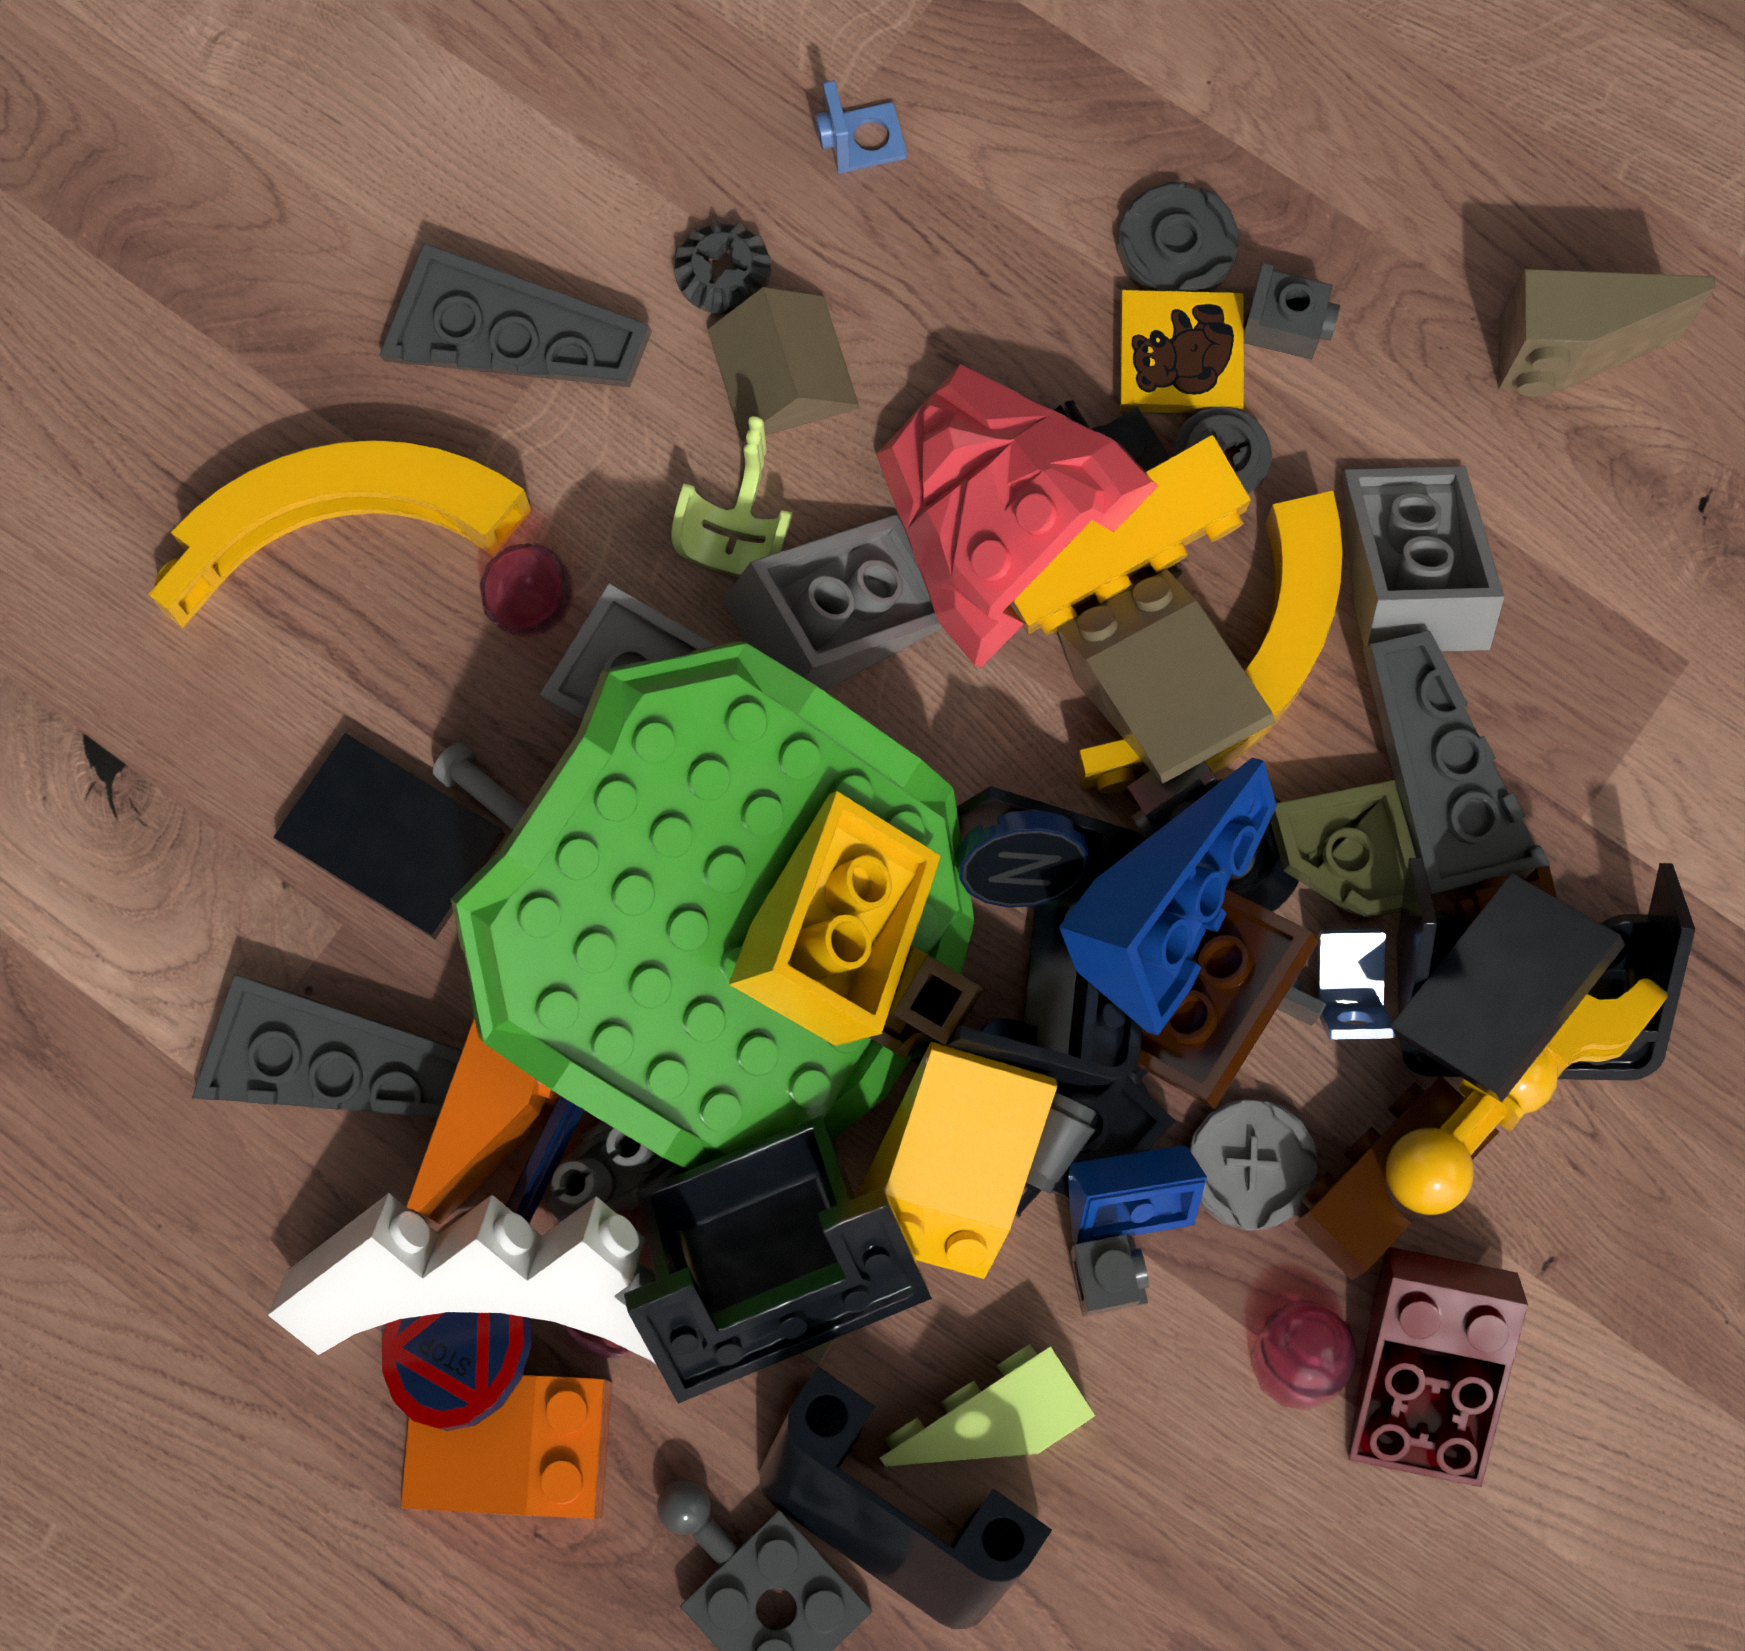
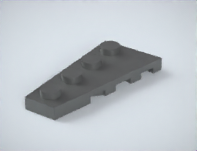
(498, 323)
(1444, 771)
(315, 1055)

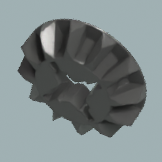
(695, 274)
(1233, 431)

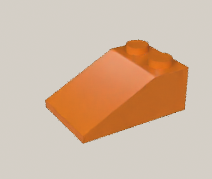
(480, 1125)
(527, 1458)

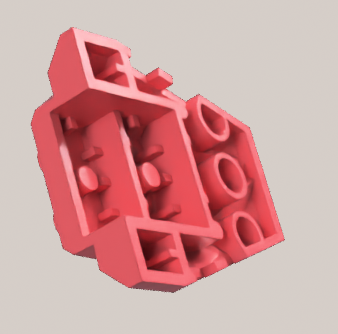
(995, 495)

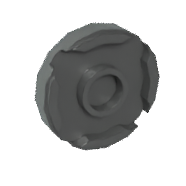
(1177, 239)

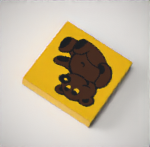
(1181, 351)

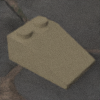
(1584, 323)
(1163, 676)

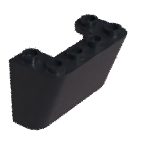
(946, 1582)

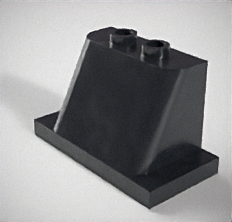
(765, 1260)

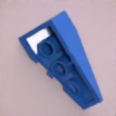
(1152, 907)

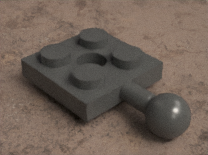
(768, 1560)

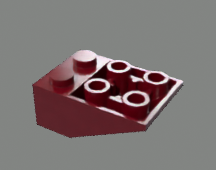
(1436, 1365)

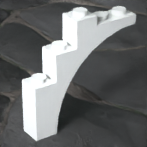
(486, 1262)

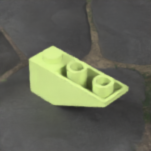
(1010, 1418)

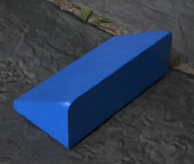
(1134, 1193)

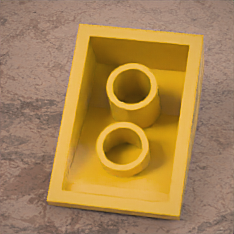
(838, 924)
(961, 1155)

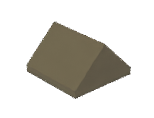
(782, 361)

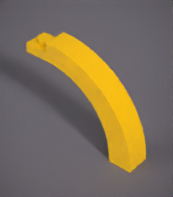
(332, 484)
(1307, 584)

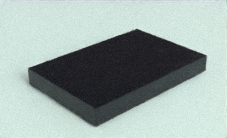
(388, 835)
(1507, 986)

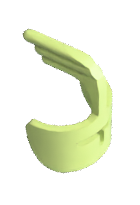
(710, 548)

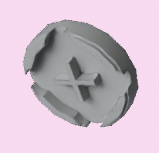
(1254, 1164)

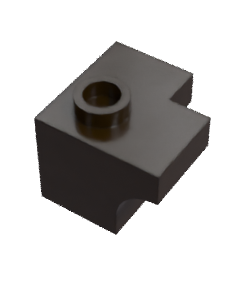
(926, 1004)

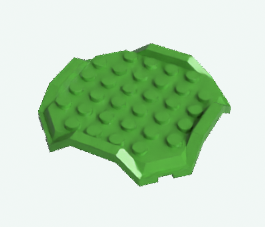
(633, 881)

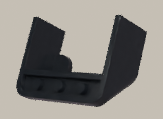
(1654, 949)
(1067, 1022)

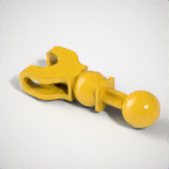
(1434, 1167)

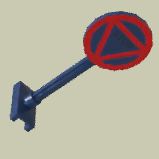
(465, 1365)

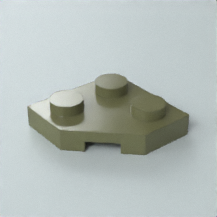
(1348, 847)

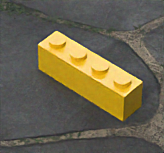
(1193, 499)

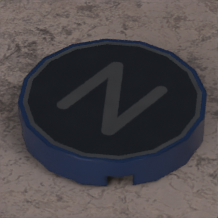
(1023, 859)

